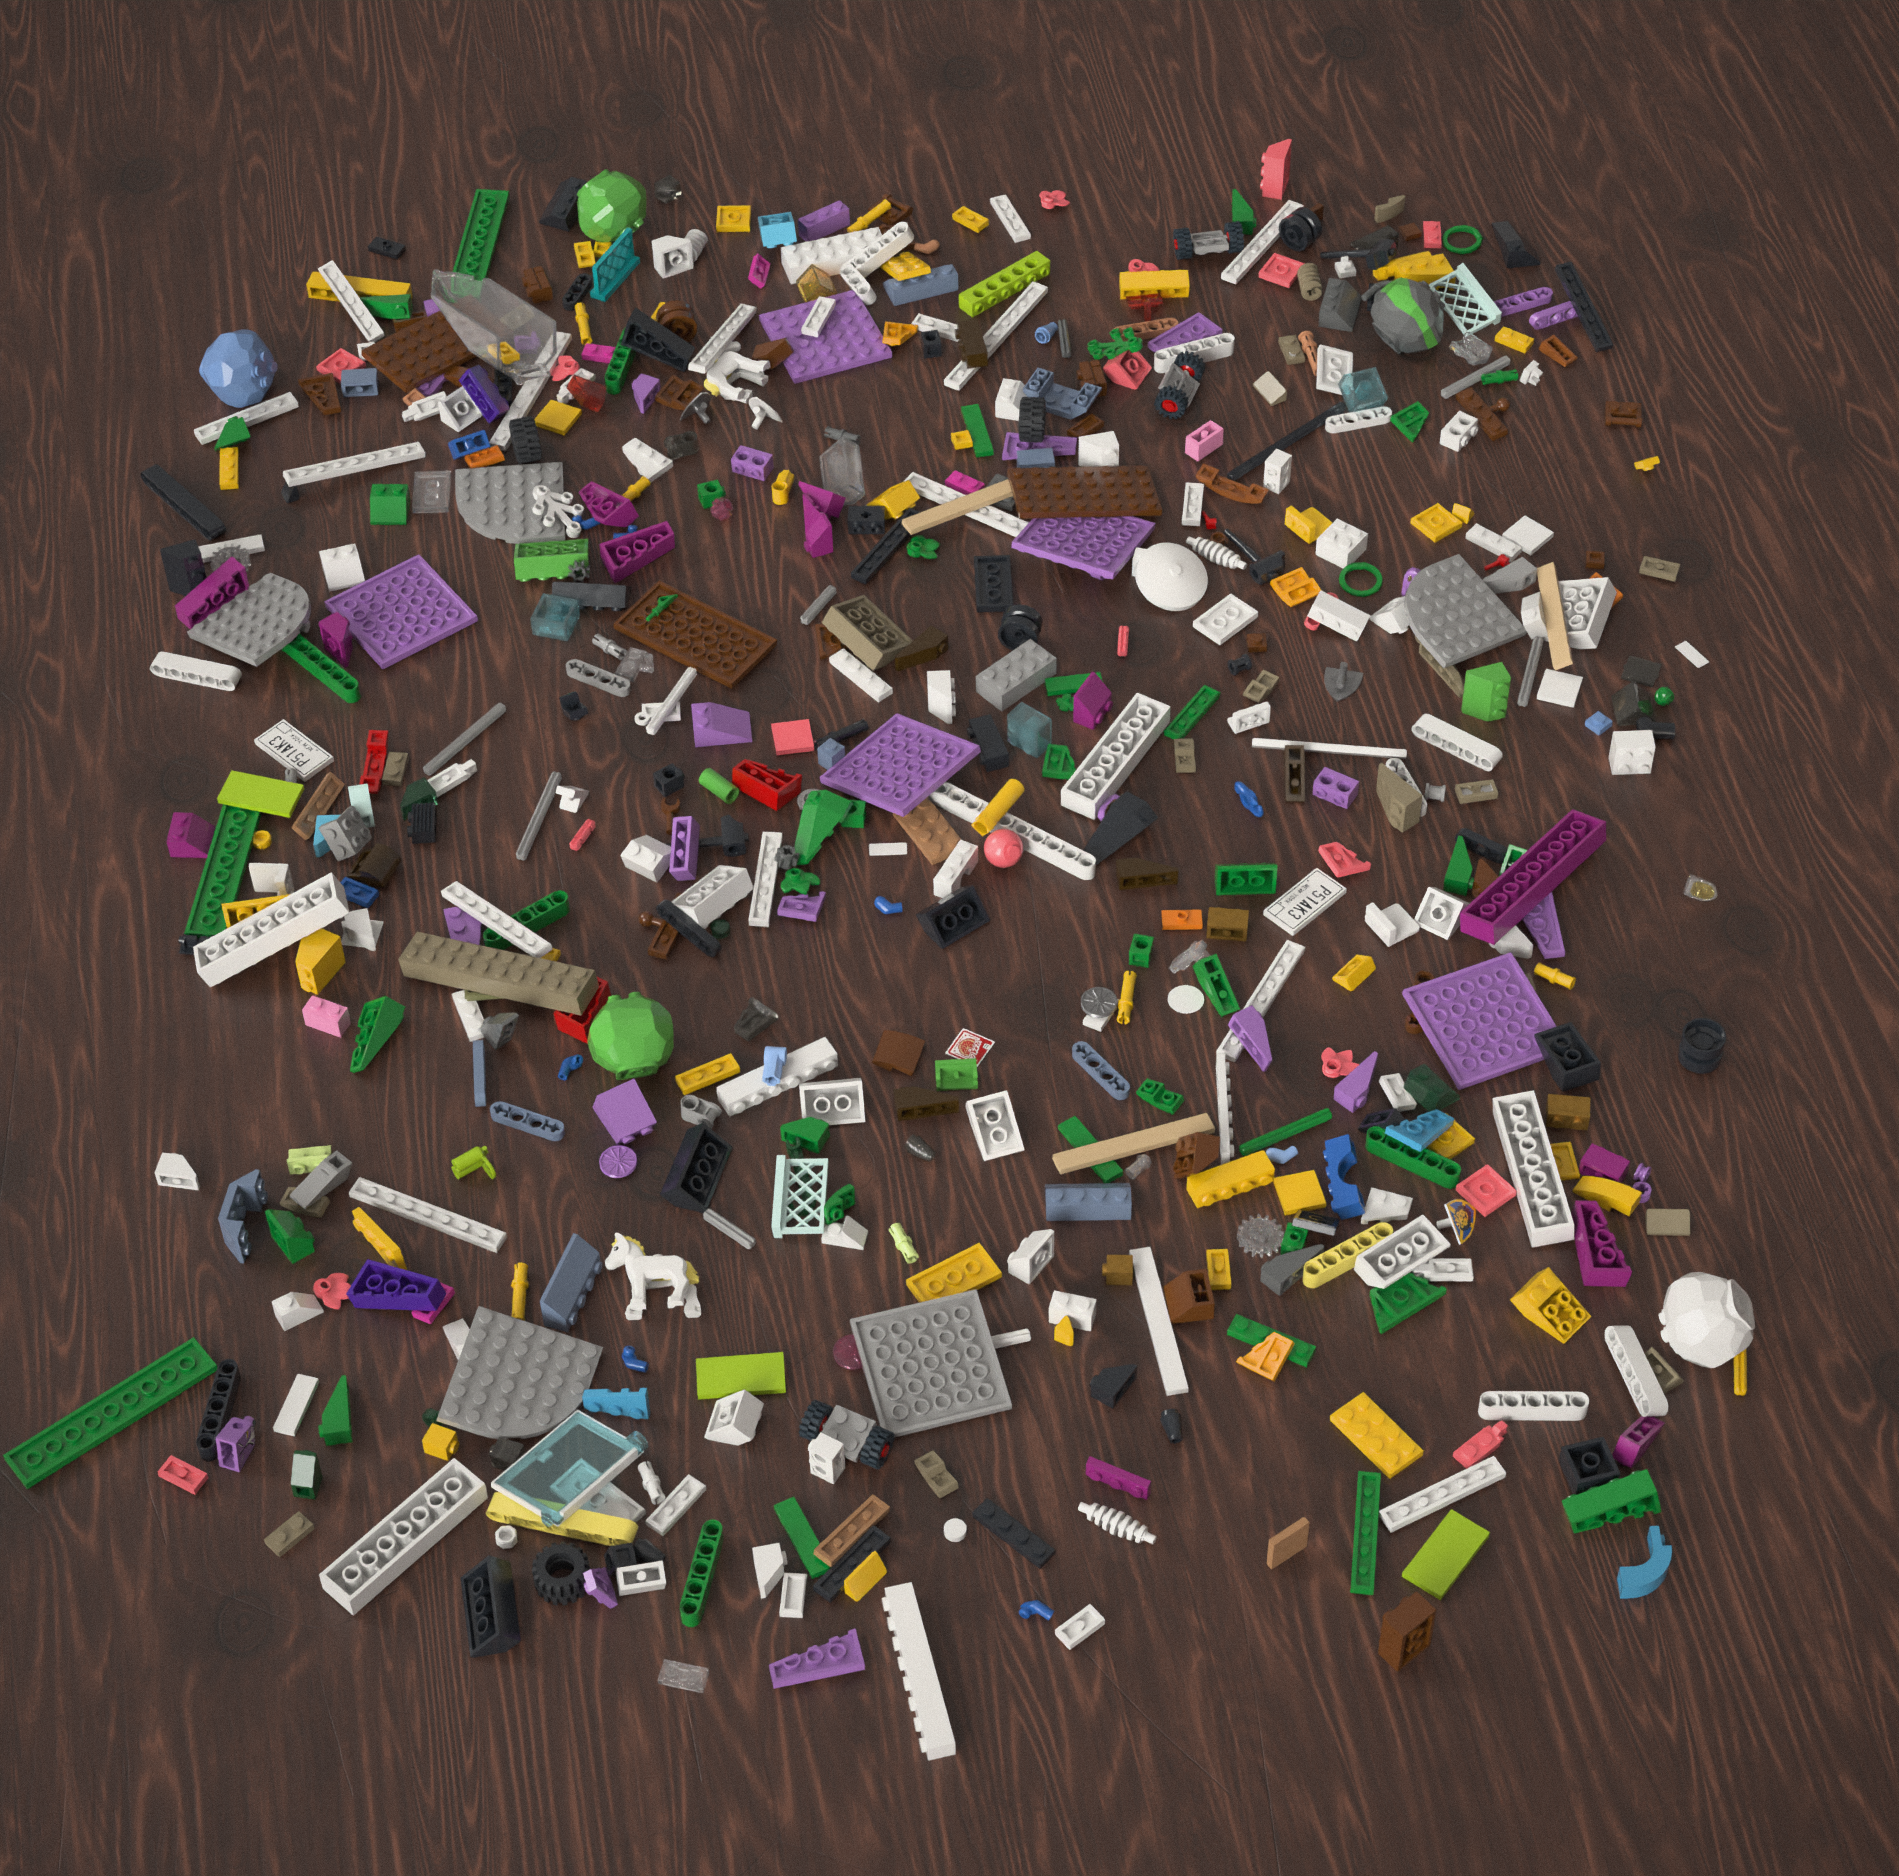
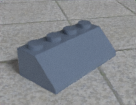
(938, 282)
(1088, 1201)
(570, 1284)

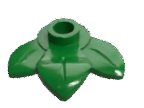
(923, 547)
(799, 881)

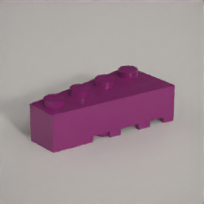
(635, 550)
(212, 593)
(1596, 1248)

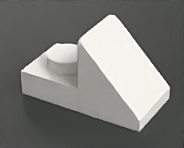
(572, 797)
(846, 1235)

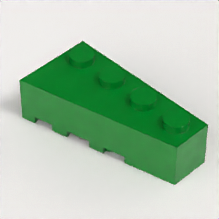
(1612, 1502)

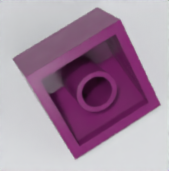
(337, 637)
(1091, 702)
(189, 836)

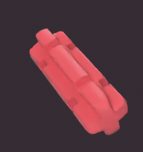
(1123, 641)
(582, 834)

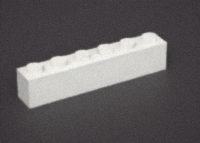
(800, 1066)

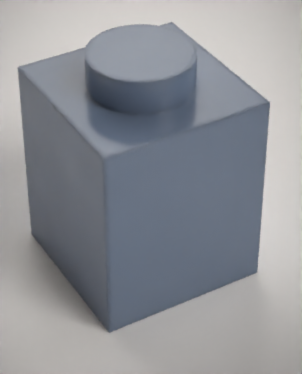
(830, 753)

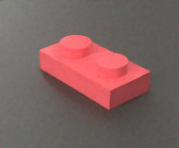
(1432, 234)
(183, 1474)

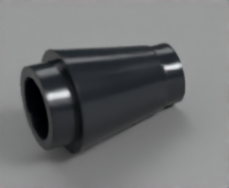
(1172, 1424)
(647, 1552)

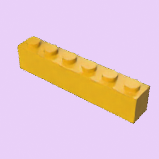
(363, 287)

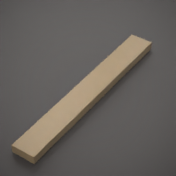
(957, 507)
(1554, 616)
(1131, 1143)

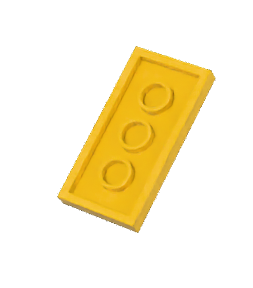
(905, 266)
(955, 1275)
(1376, 1435)

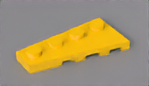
(375, 1235)

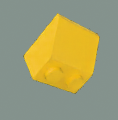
(896, 499)

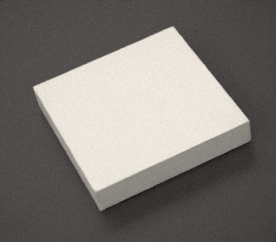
(1528, 535)
(1559, 688)

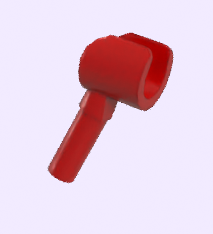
(1210, 522)
(1501, 560)

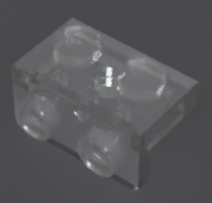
(1472, 349)

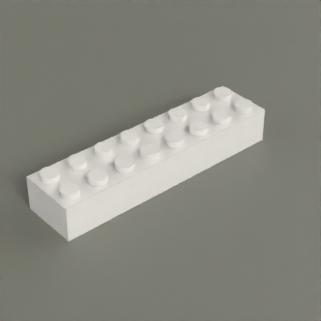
(1115, 755)
(271, 930)
(1533, 1169)
(403, 1536)

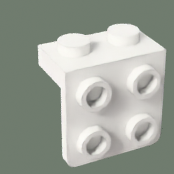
(1390, 923)

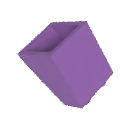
(624, 1112)

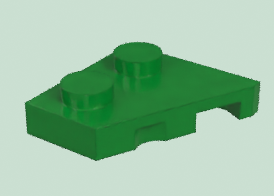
(1410, 420)
(1058, 762)

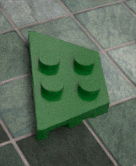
(1402, 1300)

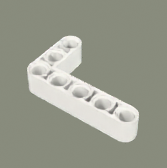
(873, 257)

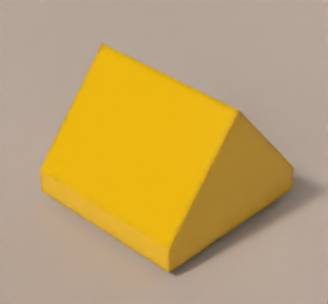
(1462, 513)
(1064, 1332)

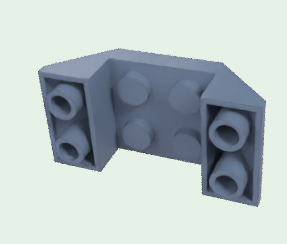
(1060, 399)
(242, 1195)

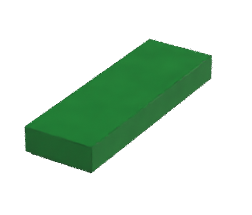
(1066, 684)

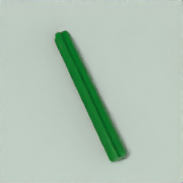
(1285, 1132)

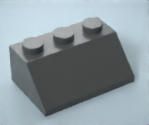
(1339, 306)

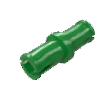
(1499, 377)

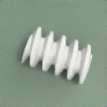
(698, 241)

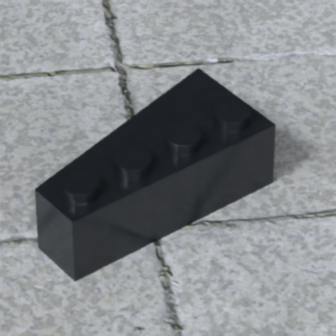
(656, 341)

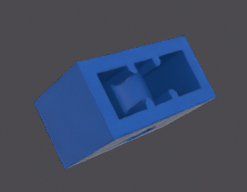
(468, 444)

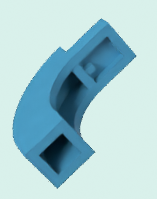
(1645, 1578)

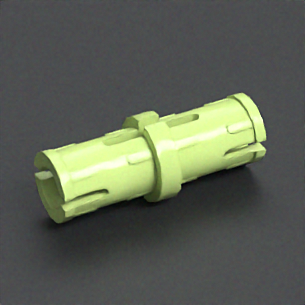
(903, 1243)

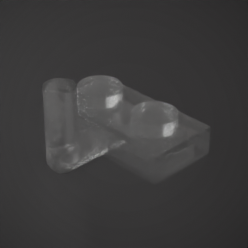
(634, 662)
(1194, 953)

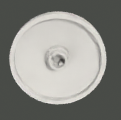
(1171, 576)

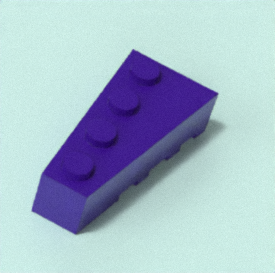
(394, 1288)

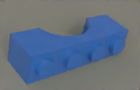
(1341, 1156)

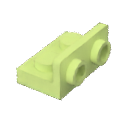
(307, 1159)

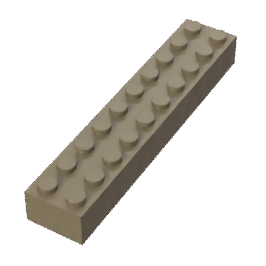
(499, 973)

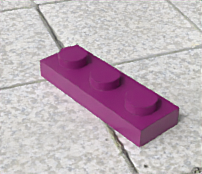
(1118, 1478)

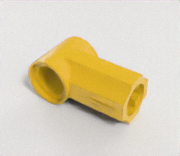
(782, 487)

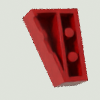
(765, 784)
(579, 1025)

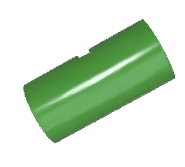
(719, 785)

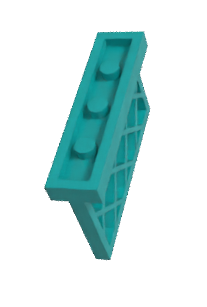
(614, 267)

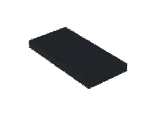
(993, 583)

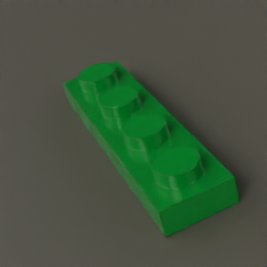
(1255, 1333)

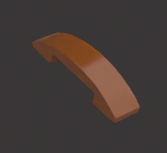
(1230, 489)

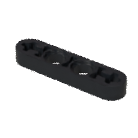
(688, 928)

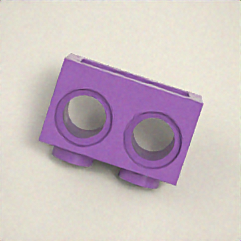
(752, 463)
(1335, 787)

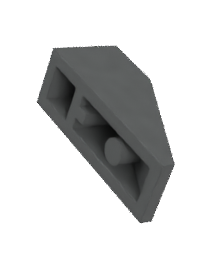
(499, 1029)
(1287, 1268)

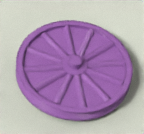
(618, 1161)

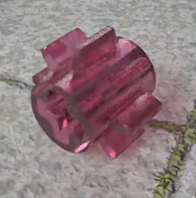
(721, 508)

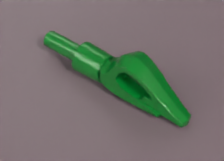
(663, 603)

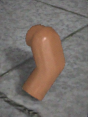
(927, 248)

